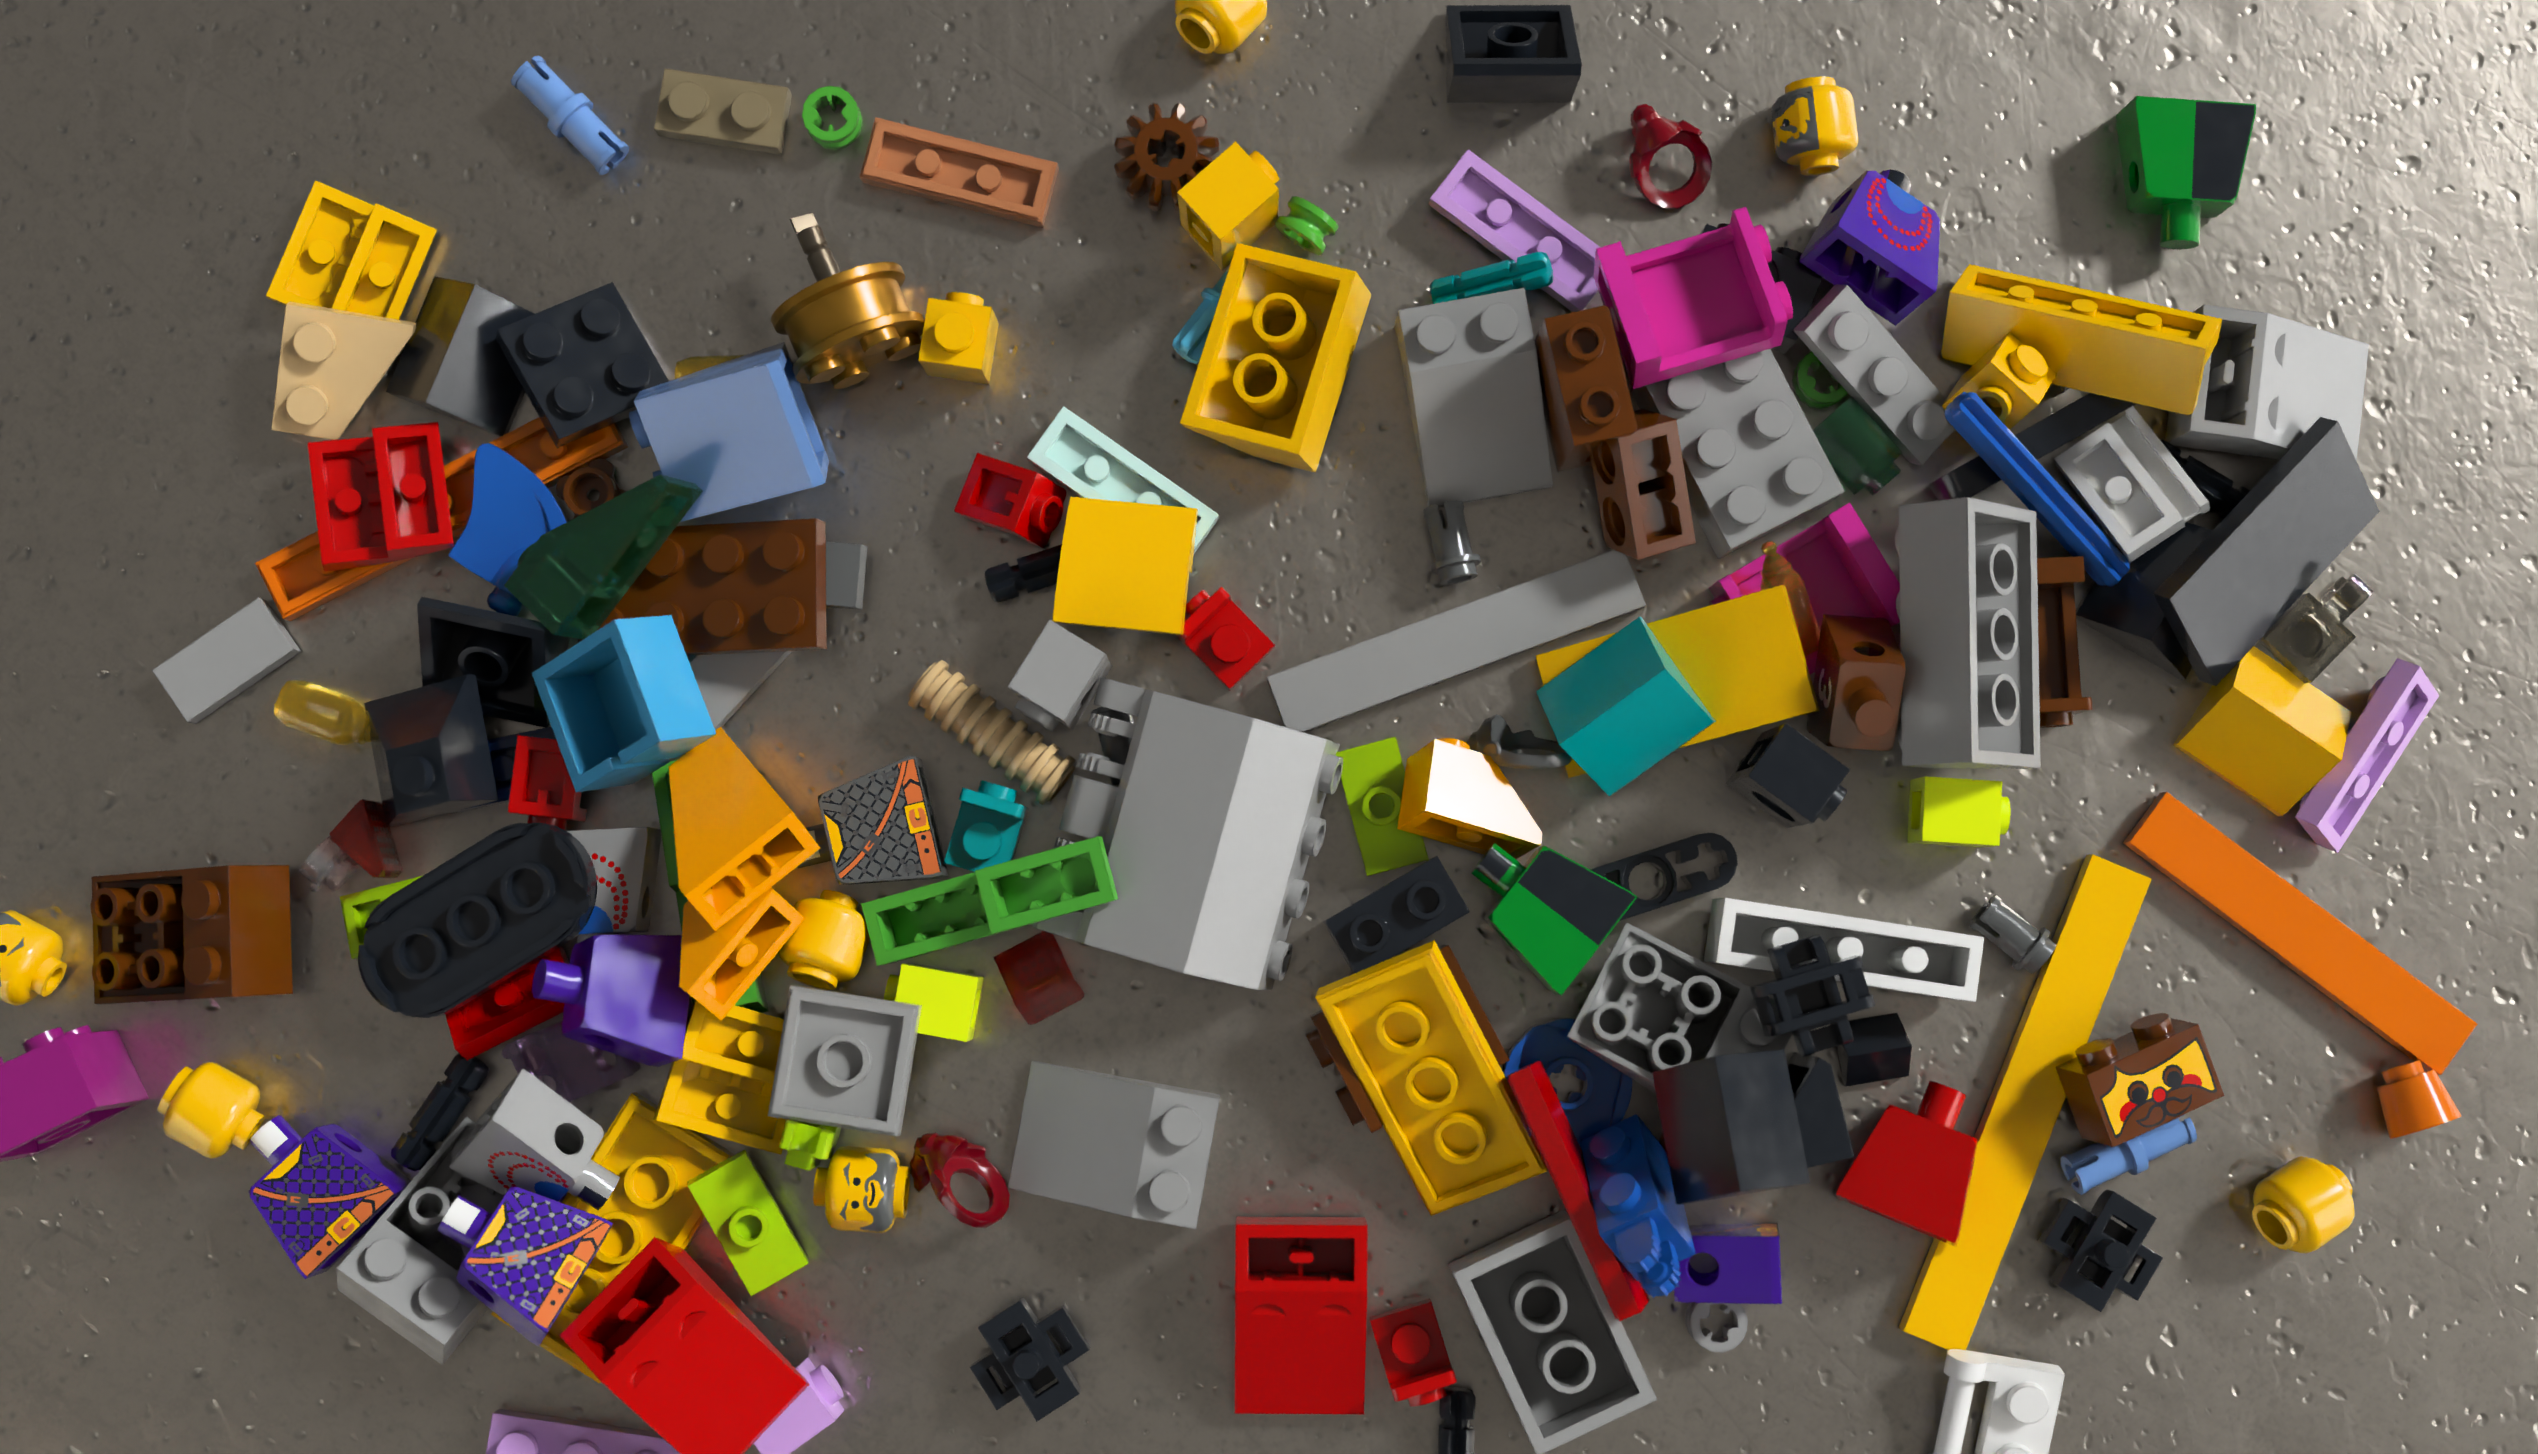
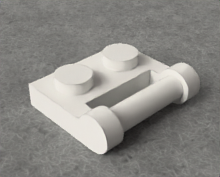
(2017, 1406)

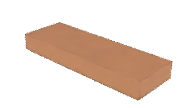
(959, 172)

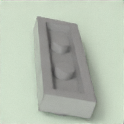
(1876, 373)

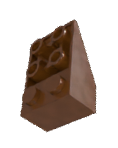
(192, 934)

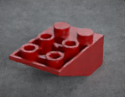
(1300, 1315)
(684, 1355)

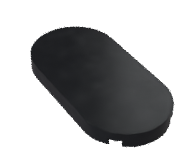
(477, 920)

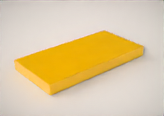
(1735, 656)
(1431, 1078)
(646, 1203)

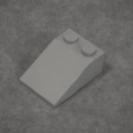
(1475, 397)
(1114, 1143)

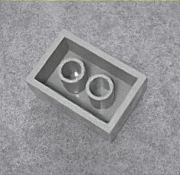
(1744, 449)
(1551, 1333)

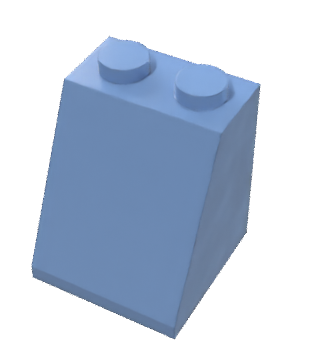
(733, 431)

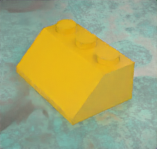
(1277, 356)

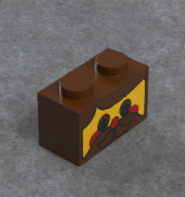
(2139, 1079)

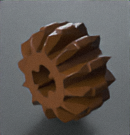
(1151, 142)

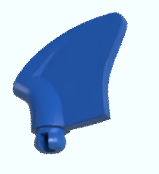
(506, 517)

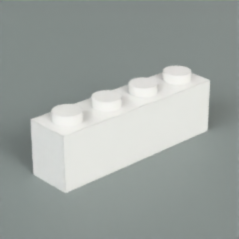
(1892, 953)

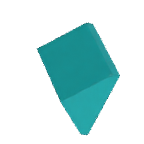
(1623, 708)

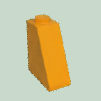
(730, 830)

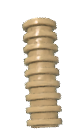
(991, 732)

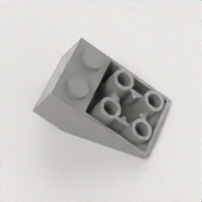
(2271, 385)
(1666, 1010)
(409, 1269)

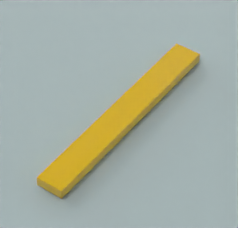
(2027, 1100)

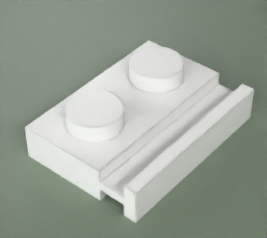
(2131, 484)

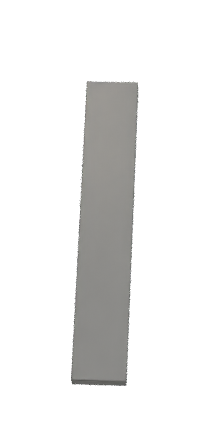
(1456, 641)

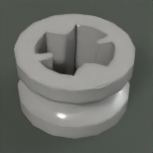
(1732, 1333)

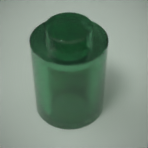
(1858, 448)

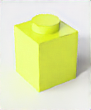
(1957, 812)
(947, 999)

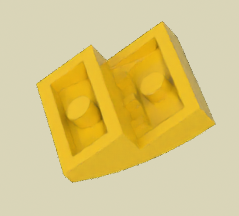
(351, 256)
(1125, 565)
(726, 1078)

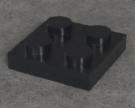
(581, 363)

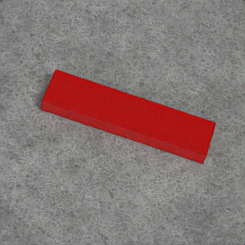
(1567, 1168)

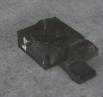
(2313, 631)

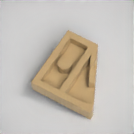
(331, 366)

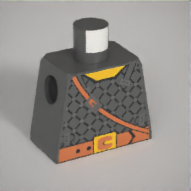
(880, 828)

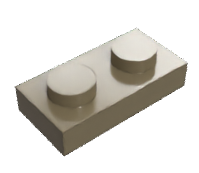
(723, 111)

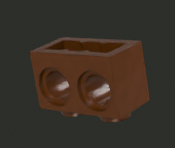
(1644, 489)

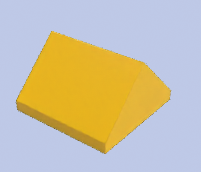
(2266, 732)

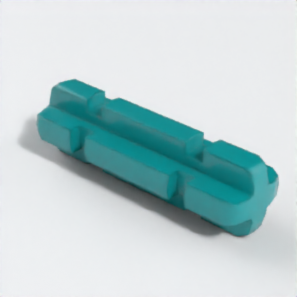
(1529, 272)

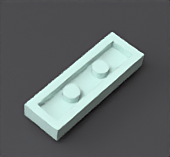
(1104, 470)

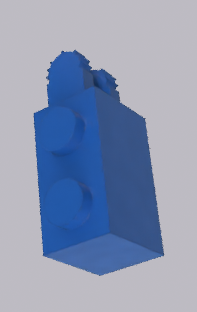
(1637, 1204)

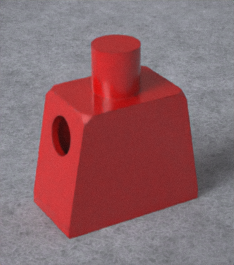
(1916, 1167)

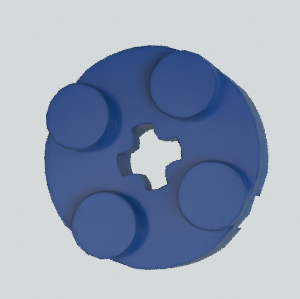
(1605, 1088)

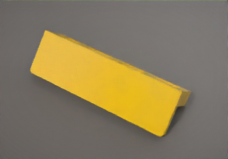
(2085, 336)

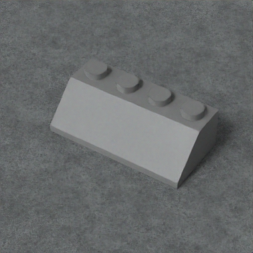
(1969, 635)

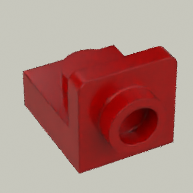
(1011, 499)
(1223, 637)
(543, 784)
(1413, 1353)

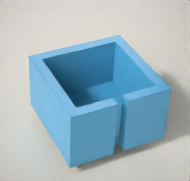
(623, 702)

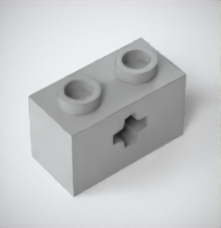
(1058, 678)

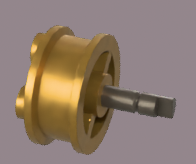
(845, 316)

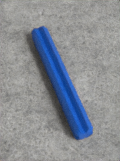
(2036, 488)

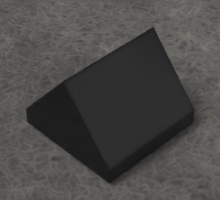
(1877, 1051)

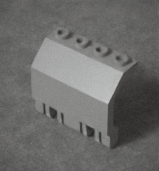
(1199, 836)

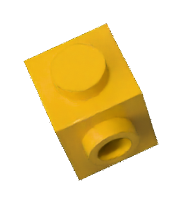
(959, 338)
(2008, 380)

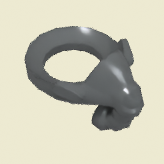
(1516, 749)

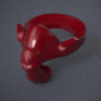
(1650, 135)
(942, 1156)

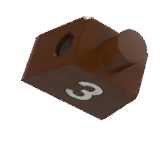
(1855, 691)

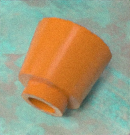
(2414, 1100)

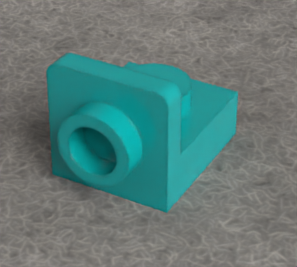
(986, 827)

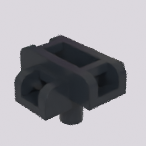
(1810, 996)
(2102, 1249)
(1029, 1359)

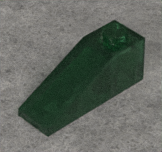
(590, 562)

